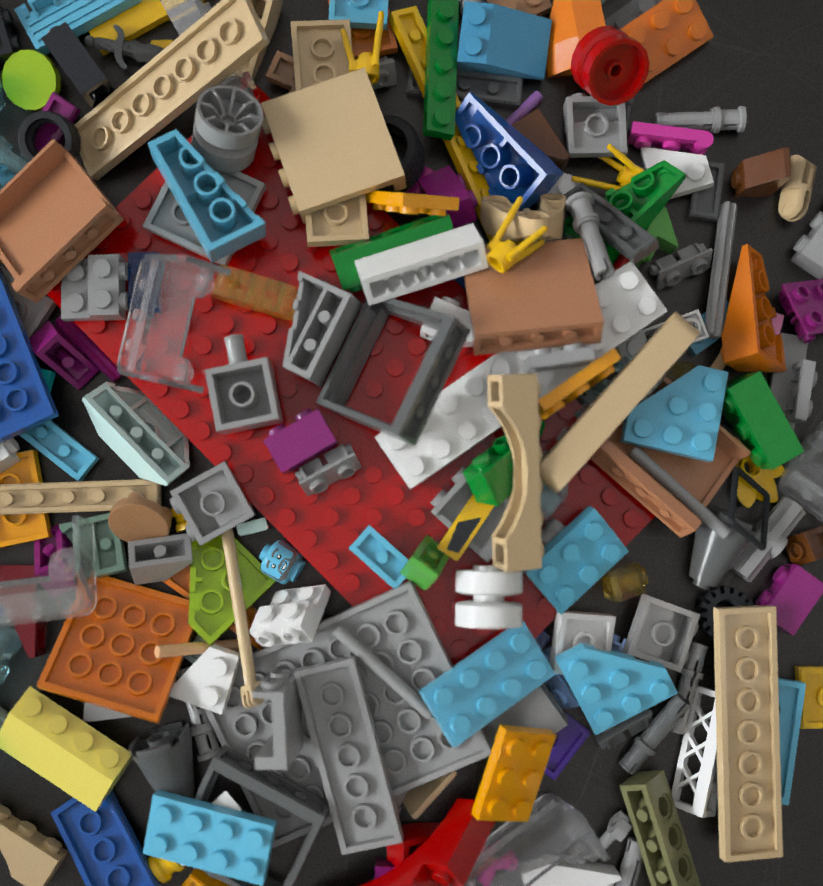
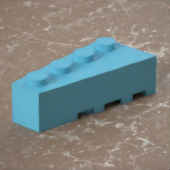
(210, 206)

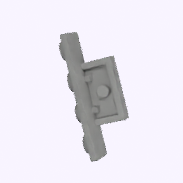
(795, 385)

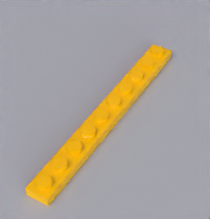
(412, 39)

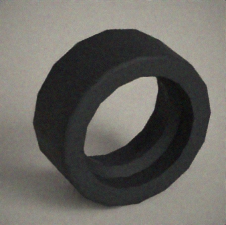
(34, 121)

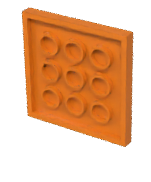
(112, 651)

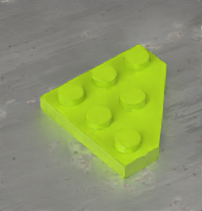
(210, 591)

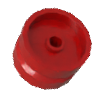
(610, 65)

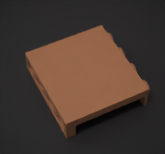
(51, 220)
(537, 302)
(696, 476)

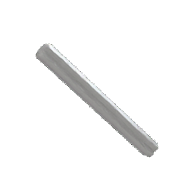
(720, 269)

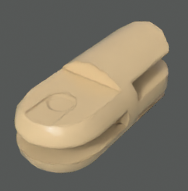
(797, 190)

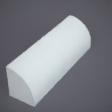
(421, 264)

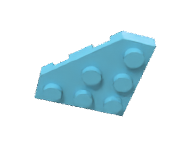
(681, 416)
(613, 684)

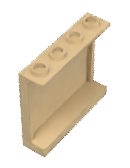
(331, 143)

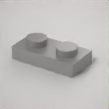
(572, 356)

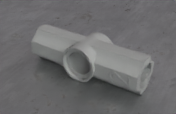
(781, 522)

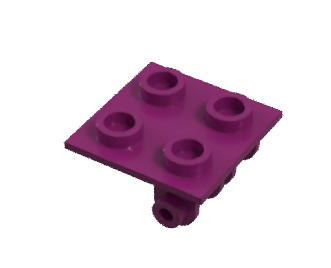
(805, 304)

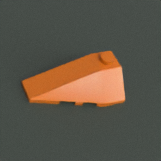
(569, 25)
(748, 327)

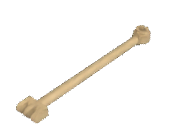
(241, 623)

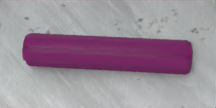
(89, 348)

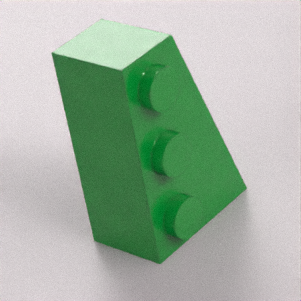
(759, 421)

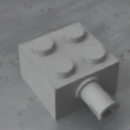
(243, 391)

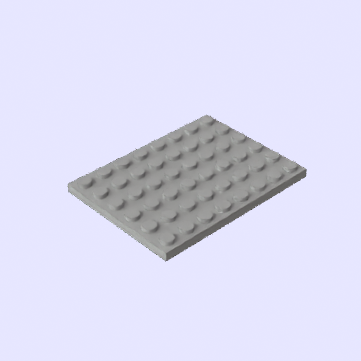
(413, 747)

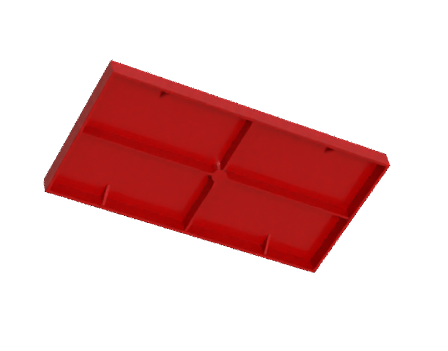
(376, 494)

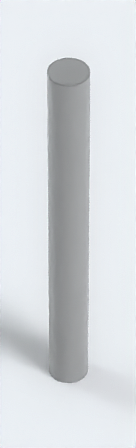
(679, 492)
(382, 670)

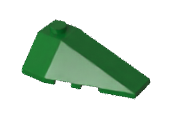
(639, 199)

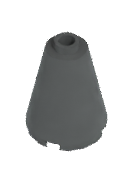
(716, 556)
(167, 758)

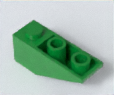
(492, 472)

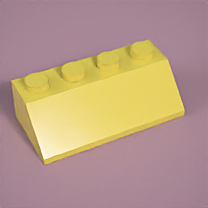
(63, 748)

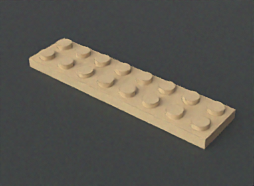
(317, 58)
(169, 84)
(747, 733)

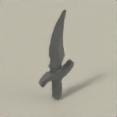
(121, 47)

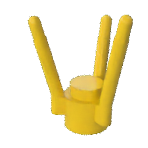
(366, 59)
(624, 177)
(506, 254)

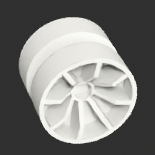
(488, 604)

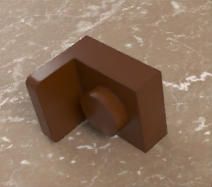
(805, 546)

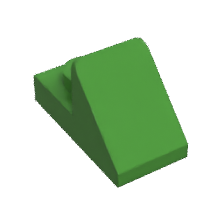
(663, 231)
(425, 564)

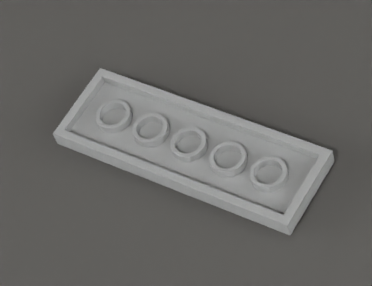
(349, 755)

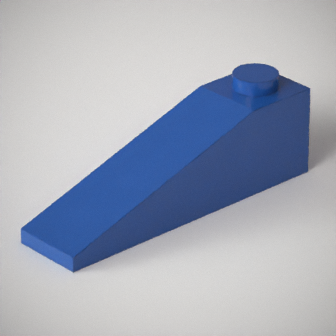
(504, 155)

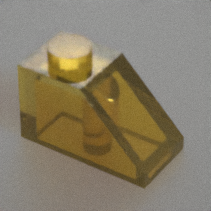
(624, 581)

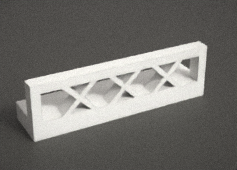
(706, 788)

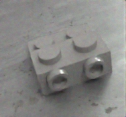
(593, 126)
(95, 289)
(211, 503)
(661, 633)

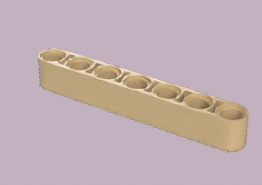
(616, 401)

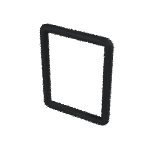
(732, 505)

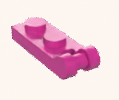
(669, 138)

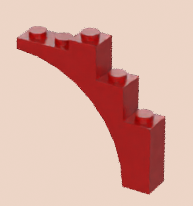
(446, 855)

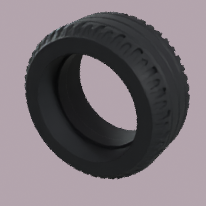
(414, 159)

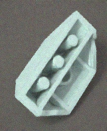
(138, 432)

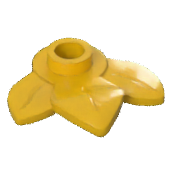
(764, 477)

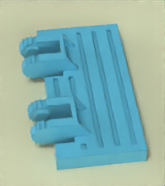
(78, 14)

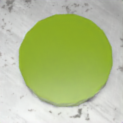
(30, 79)

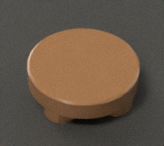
(139, 518)

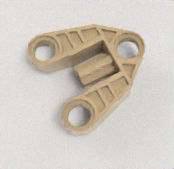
(525, 222)

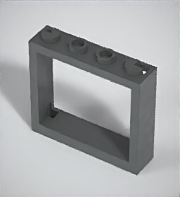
(428, 380)
(273, 788)

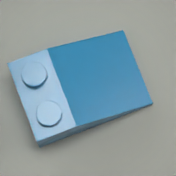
(503, 41)

